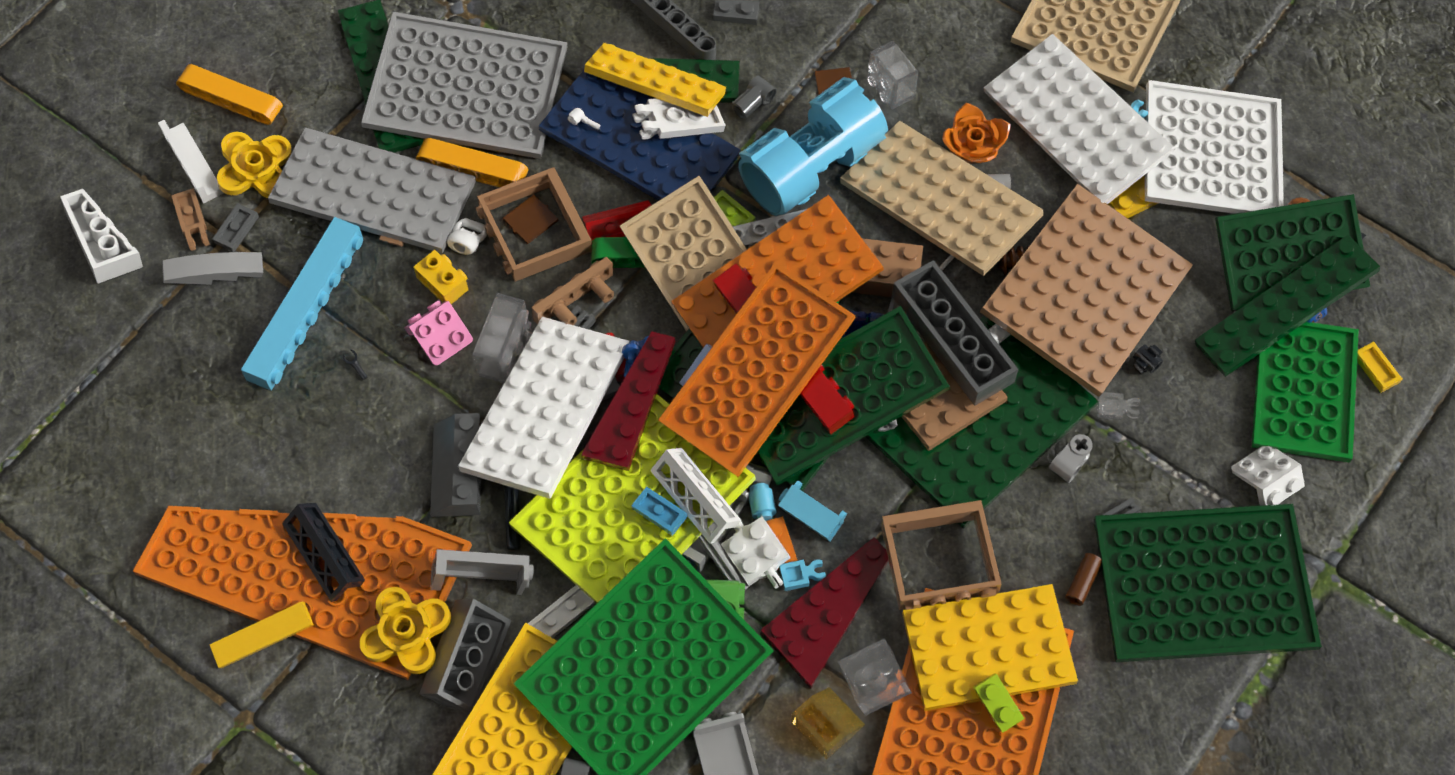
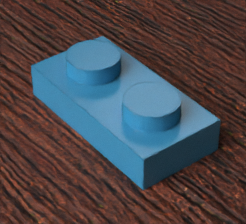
(659, 511)

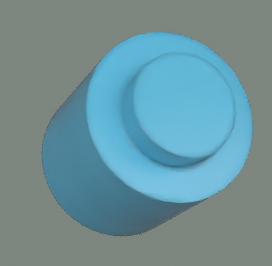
(762, 501)

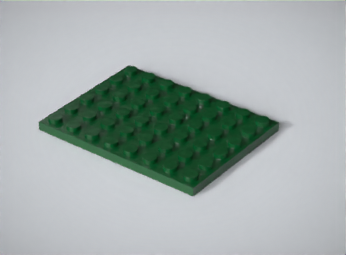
(1001, 444)
(1206, 583)

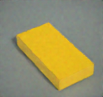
(1377, 367)

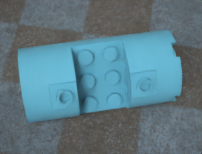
(841, 128)

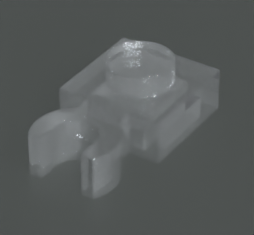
(1114, 406)

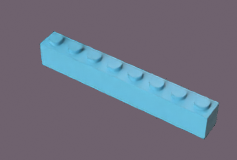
(302, 304)

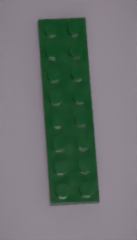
(365, 33)
(1287, 305)

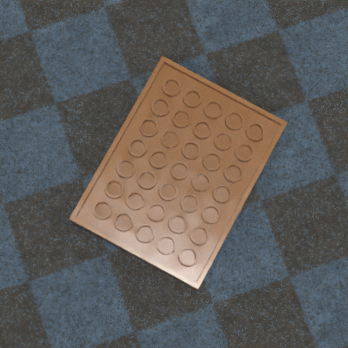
(1087, 289)

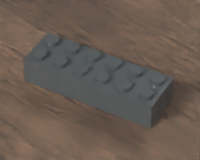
(954, 333)

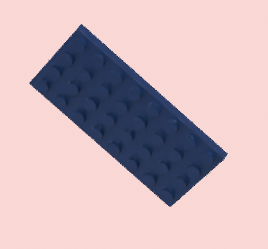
(648, 164)

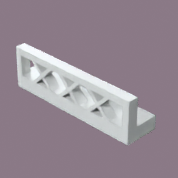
(192, 161)
(701, 489)

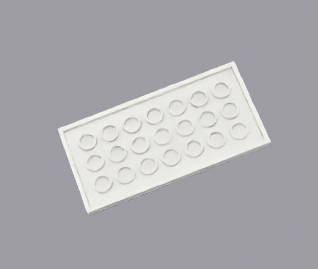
(1078, 120)
(544, 407)

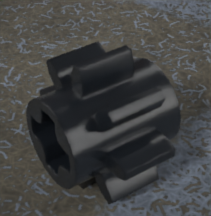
(1148, 358)

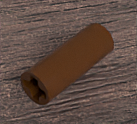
(1083, 579)

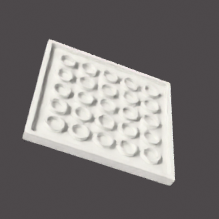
(1223, 149)

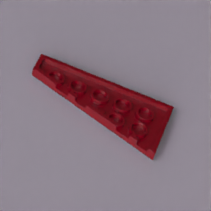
(818, 620)

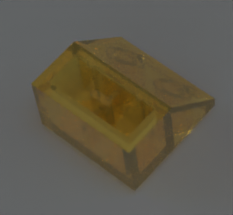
(826, 721)

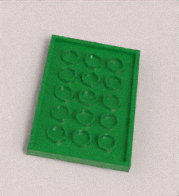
(1308, 393)

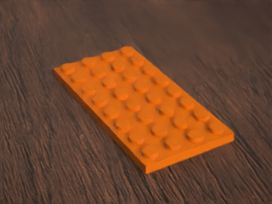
(813, 246)
(756, 369)

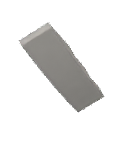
(212, 266)

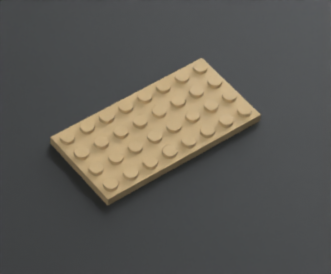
(942, 197)

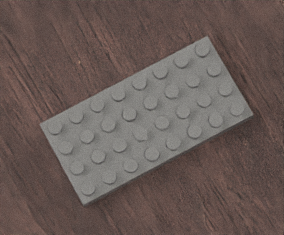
(373, 189)

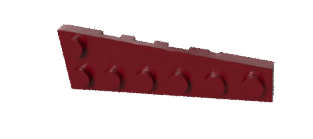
(625, 418)

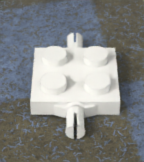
(756, 552)

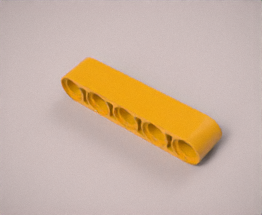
(229, 94)
(484, 166)

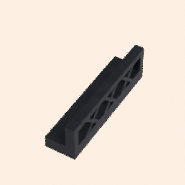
(325, 545)

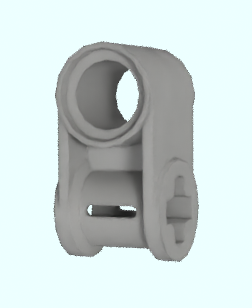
(1070, 460)

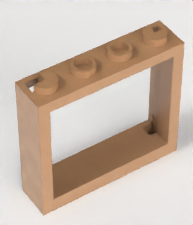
(521, 189)
(937, 517)

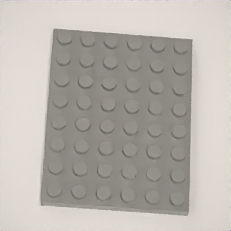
(465, 85)

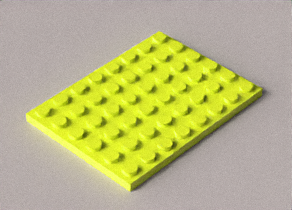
(590, 518)

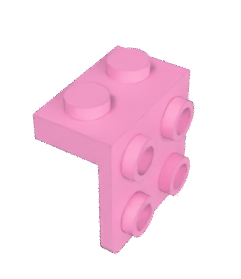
(439, 331)

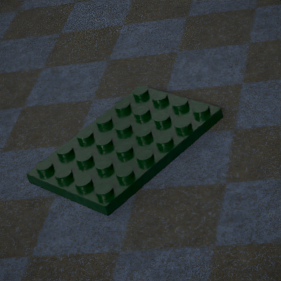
(1274, 242)

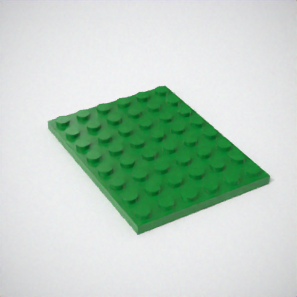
(644, 666)

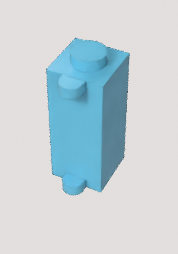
(810, 512)

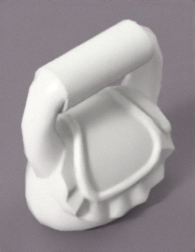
(466, 241)

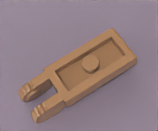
(190, 216)

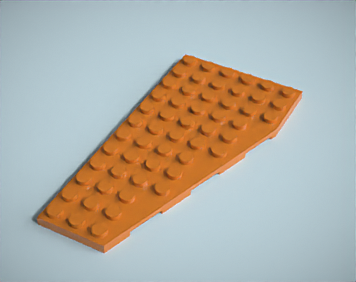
(255, 569)

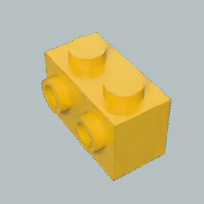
(441, 277)

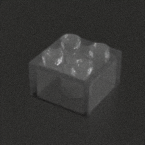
(892, 75)
(874, 677)

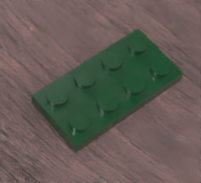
(720, 71)

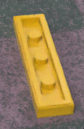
(261, 634)

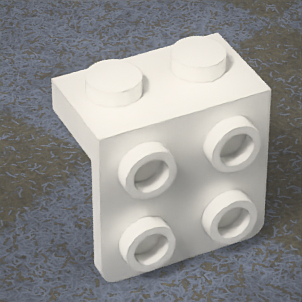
(1271, 473)

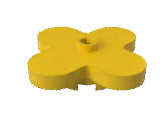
(252, 163)
(398, 614)

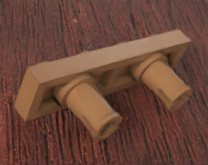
(580, 284)

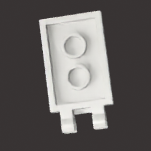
(674, 121)

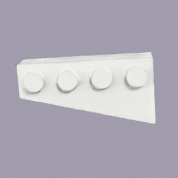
(102, 244)

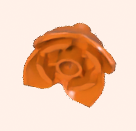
(969, 125)

